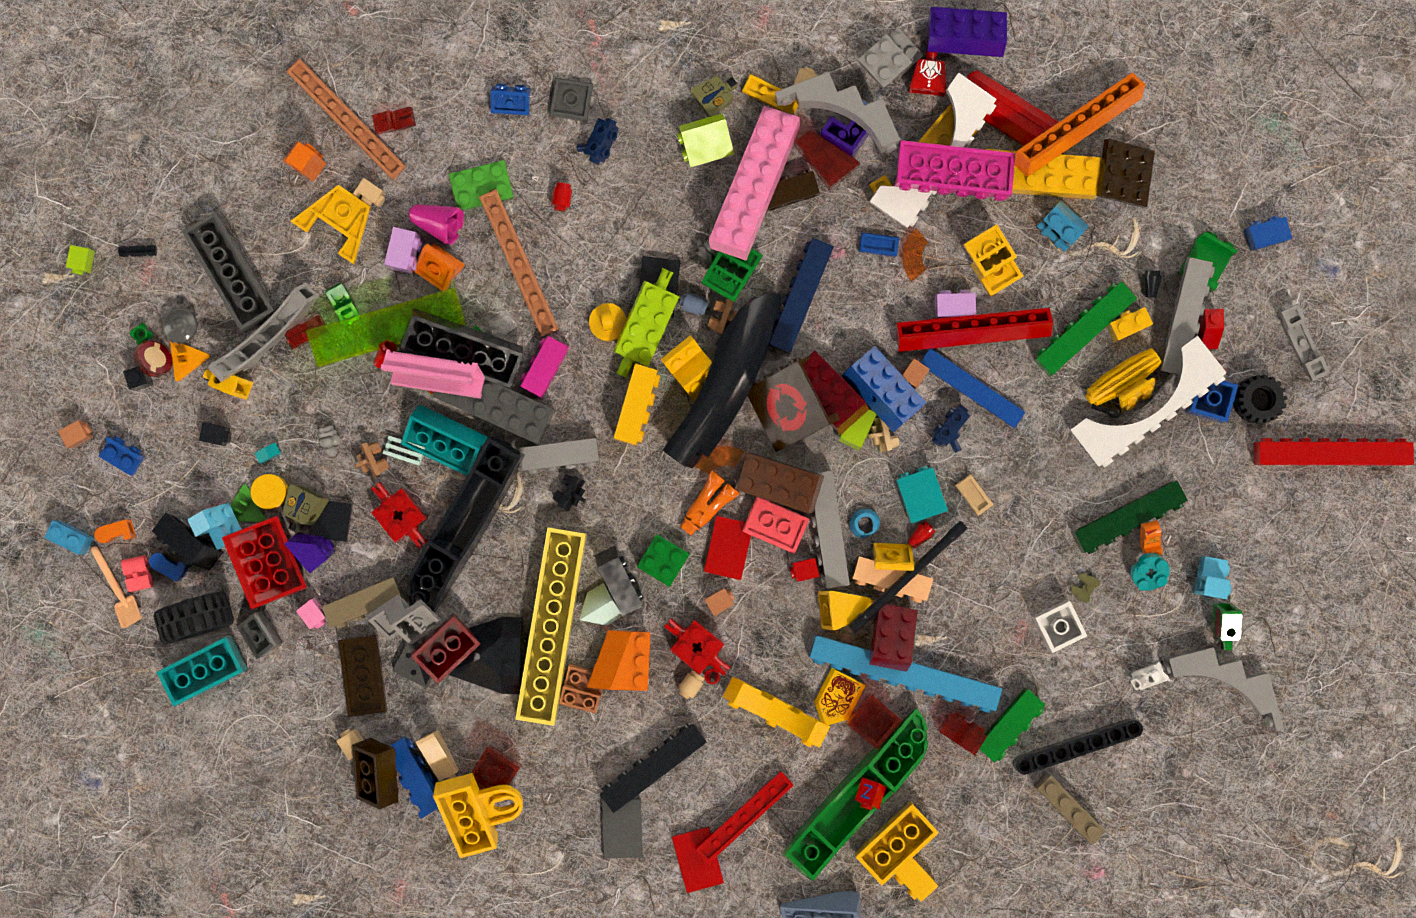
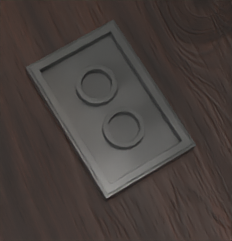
(623, 830)

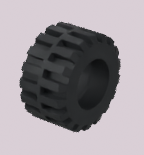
(1275, 399)

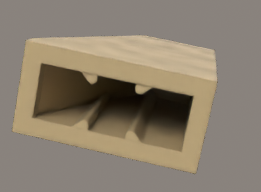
(438, 755)

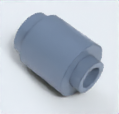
(694, 303)

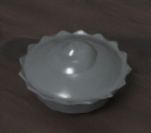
(179, 325)

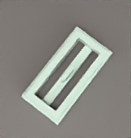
(388, 445)

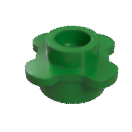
(142, 328)

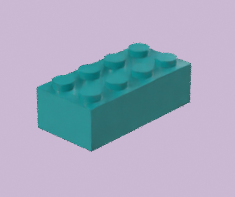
(202, 671)

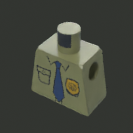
(714, 95)
(303, 506)

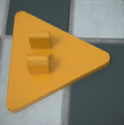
(186, 359)

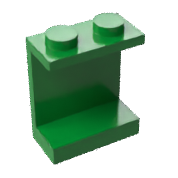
(1213, 250)

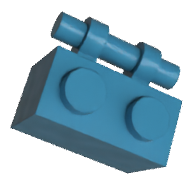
(1065, 223)

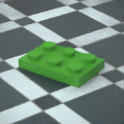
(477, 181)

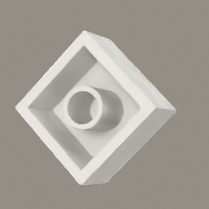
(1059, 626)

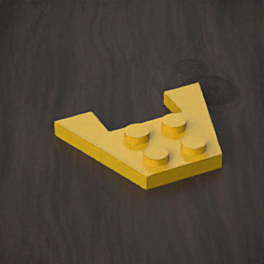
(341, 212)

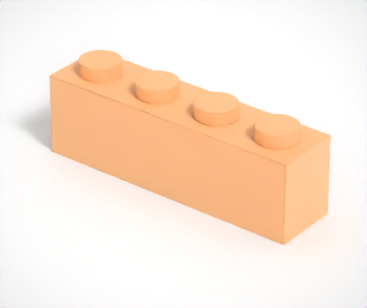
(866, 573)

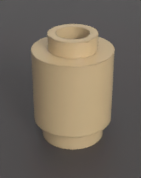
(691, 684)

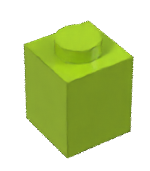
(80, 260)

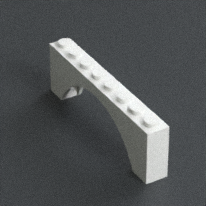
(969, 108)
(1198, 373)

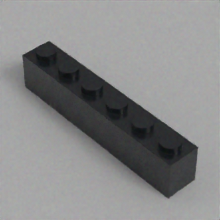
(652, 768)

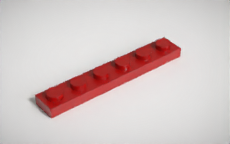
(744, 817)

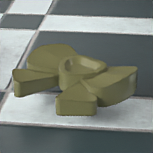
(1084, 593)

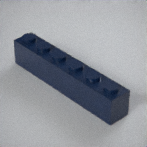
(801, 295)

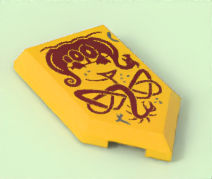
(837, 697)

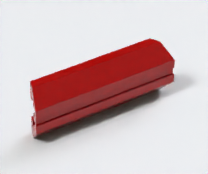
(1012, 113)

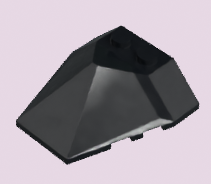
(497, 658)

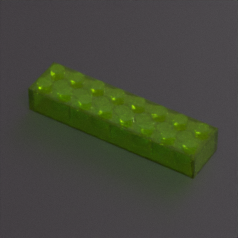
(367, 330)

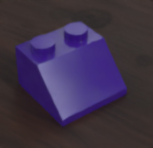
(310, 550)

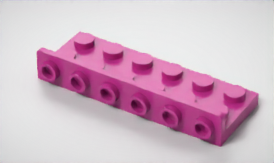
(955, 170)

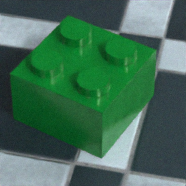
(663, 560)

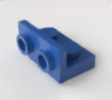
(510, 99)
(121, 456)

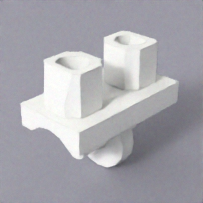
(1148, 676)

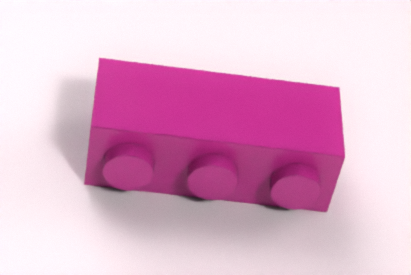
(544, 366)

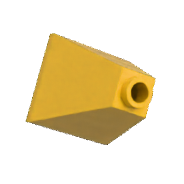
(840, 608)

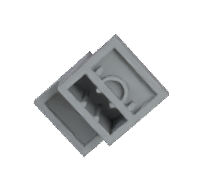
(890, 58)
(400, 618)

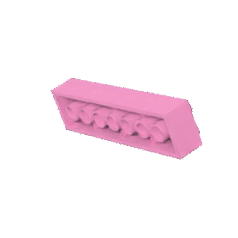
(754, 183)

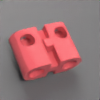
(137, 573)

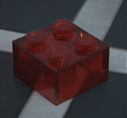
(873, 721)
(495, 769)

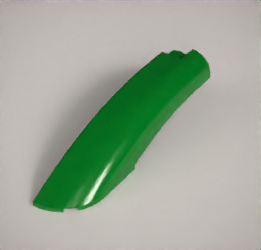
(840, 814)

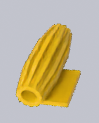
(1126, 381)

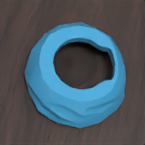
(854, 519)

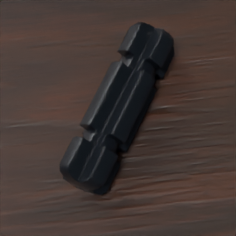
(140, 250)

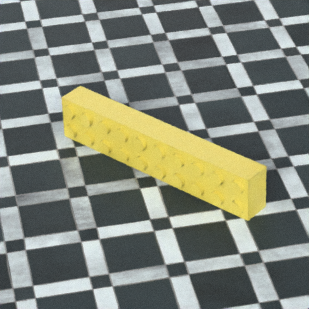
(551, 626)

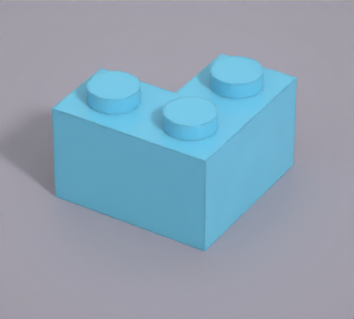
(216, 521)
(1211, 578)

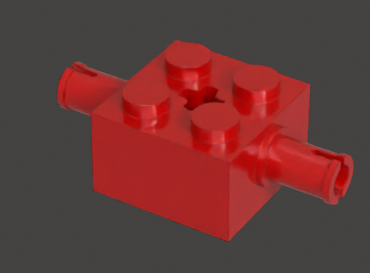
(387, 514)
(697, 659)

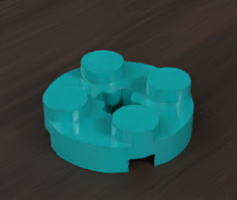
(1156, 579)

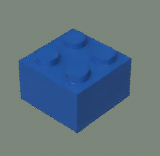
(1214, 404)

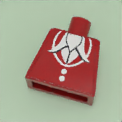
(929, 76)

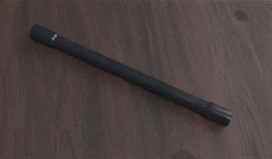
(953, 534)

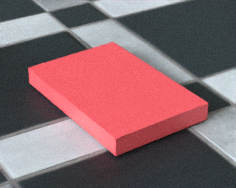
(775, 524)

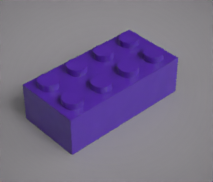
(967, 31)

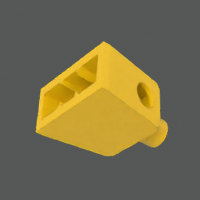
(233, 385)

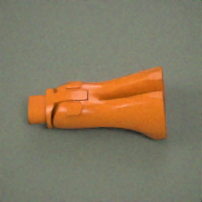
(700, 512)

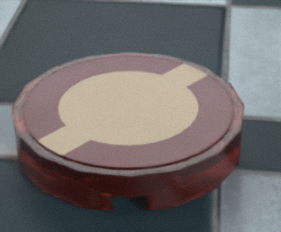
(153, 358)

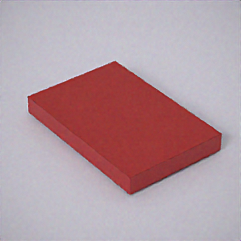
(727, 548)
(694, 869)

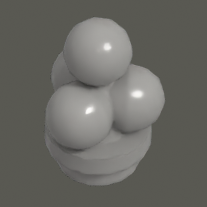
(706, 254)
(329, 439)

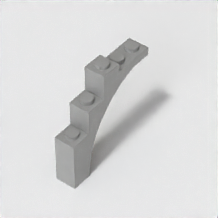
(266, 336)

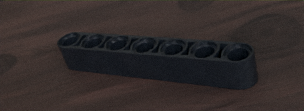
(1087, 746)

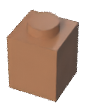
(915, 373)
(76, 434)
(720, 601)

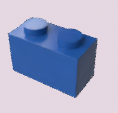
(1268, 233)

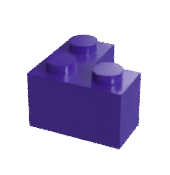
(844, 137)

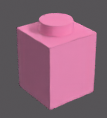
(312, 614)

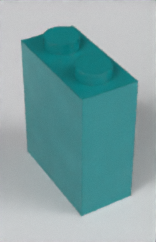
(921, 494)

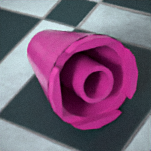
(438, 221)

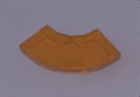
(912, 255)
(720, 457)

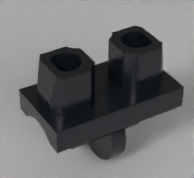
(572, 494)

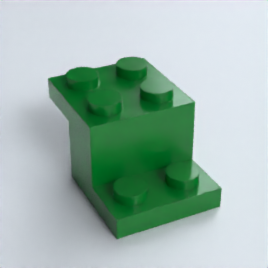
(730, 274)

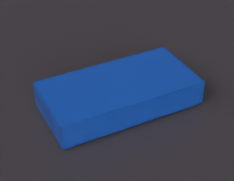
(879, 244)

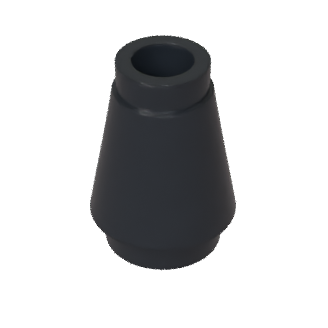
(1151, 283)

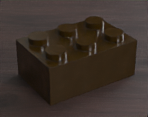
(375, 773)

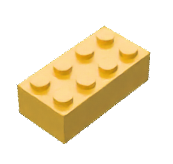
(636, 405)
(896, 843)

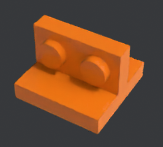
(438, 266)

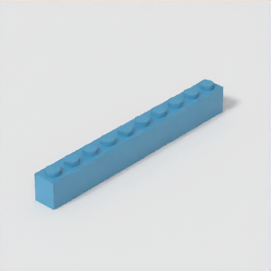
(917, 676)

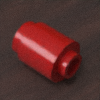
(561, 197)

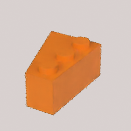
(305, 160)

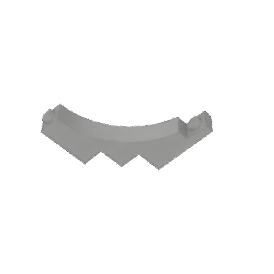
(822, 94)
(1254, 688)

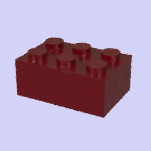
(893, 637)

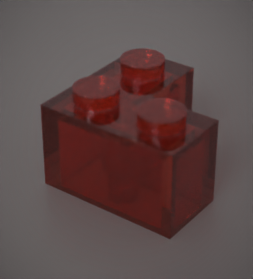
(961, 732)

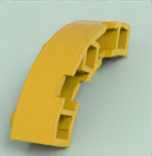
(776, 712)

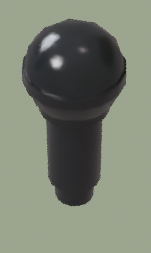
(1113, 411)

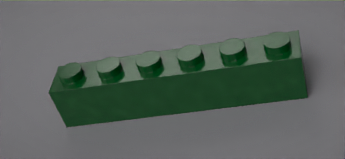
(1129, 516)

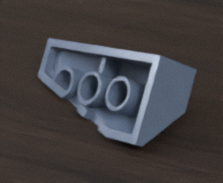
(831, 905)

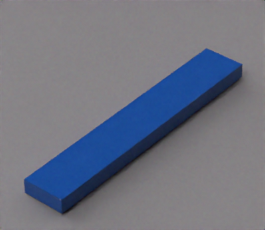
(972, 388)

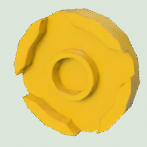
(607, 321)

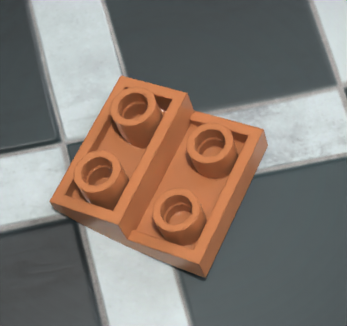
(575, 692)

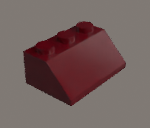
(445, 648)

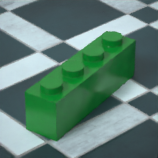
(1011, 723)

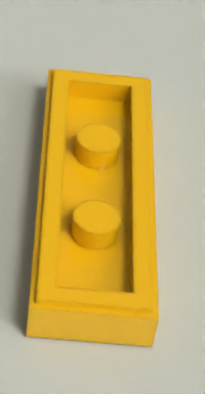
(765, 93)

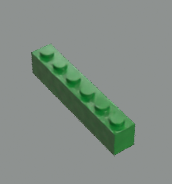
(1088, 325)

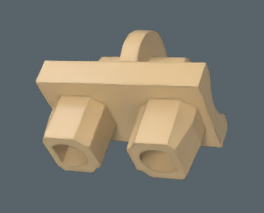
(882, 437)

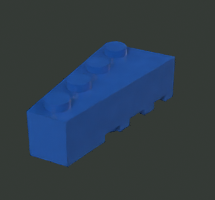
(415, 776)

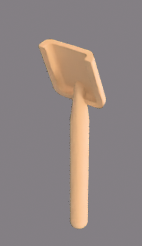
(127, 608)

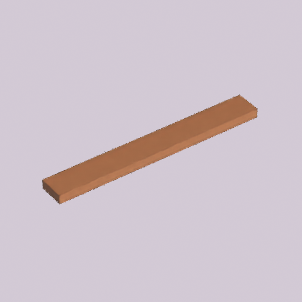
(346, 119)
(518, 263)

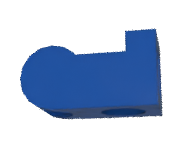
(169, 568)

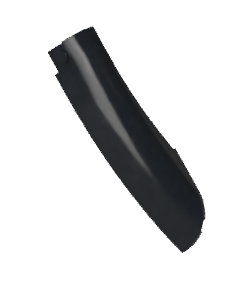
(728, 381)
(464, 523)

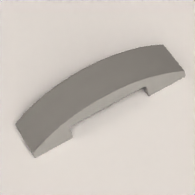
(1302, 343)

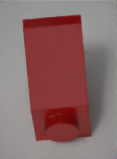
(1211, 327)

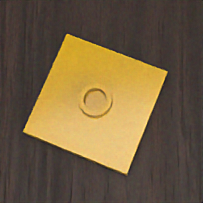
(893, 556)

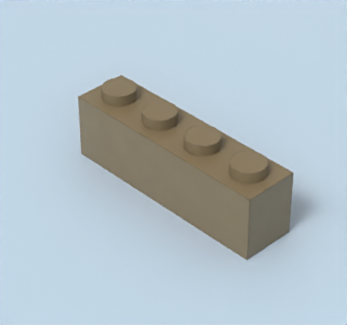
(361, 603)
(1069, 808)

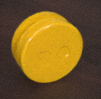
(269, 491)

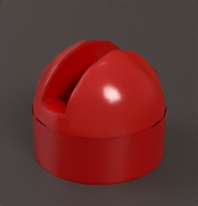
(707, 676)

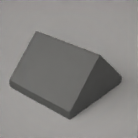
(259, 634)

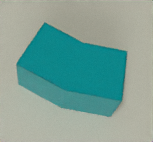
(267, 453)

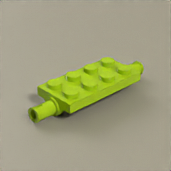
(646, 323)

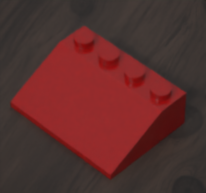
(264, 562)

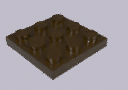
(1125, 173)

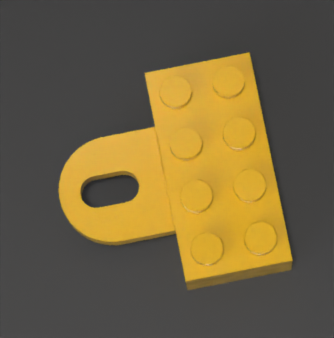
(472, 812)

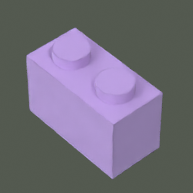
(955, 304)

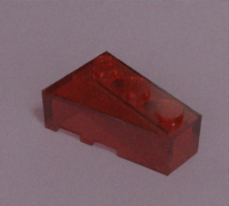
(825, 159)

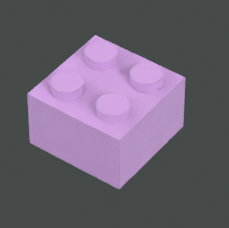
(403, 250)

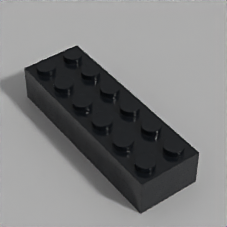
(448, 340)

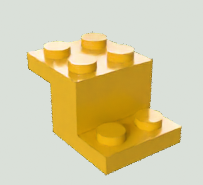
(993, 260)
(688, 366)

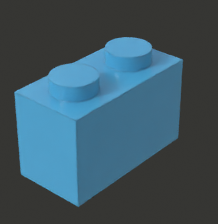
(68, 537)

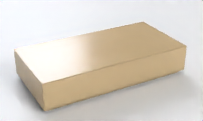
(974, 495)

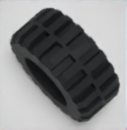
(193, 617)

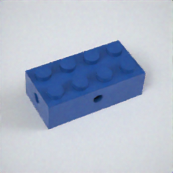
(884, 389)

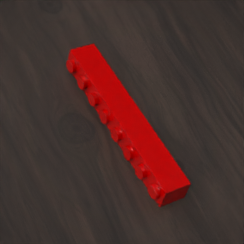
(974, 329)
(1334, 453)

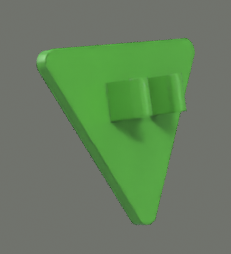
(245, 508)

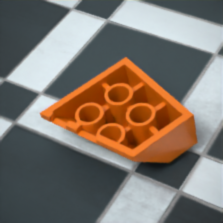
(622, 661)

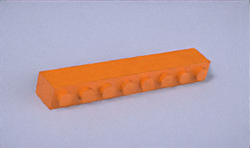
(1079, 124)

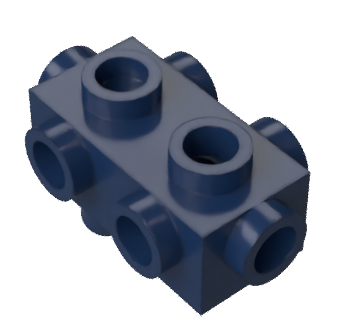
(600, 141)
(948, 431)

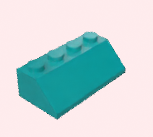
(443, 439)

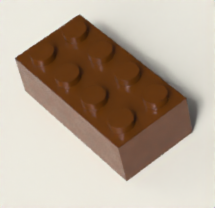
(780, 482)

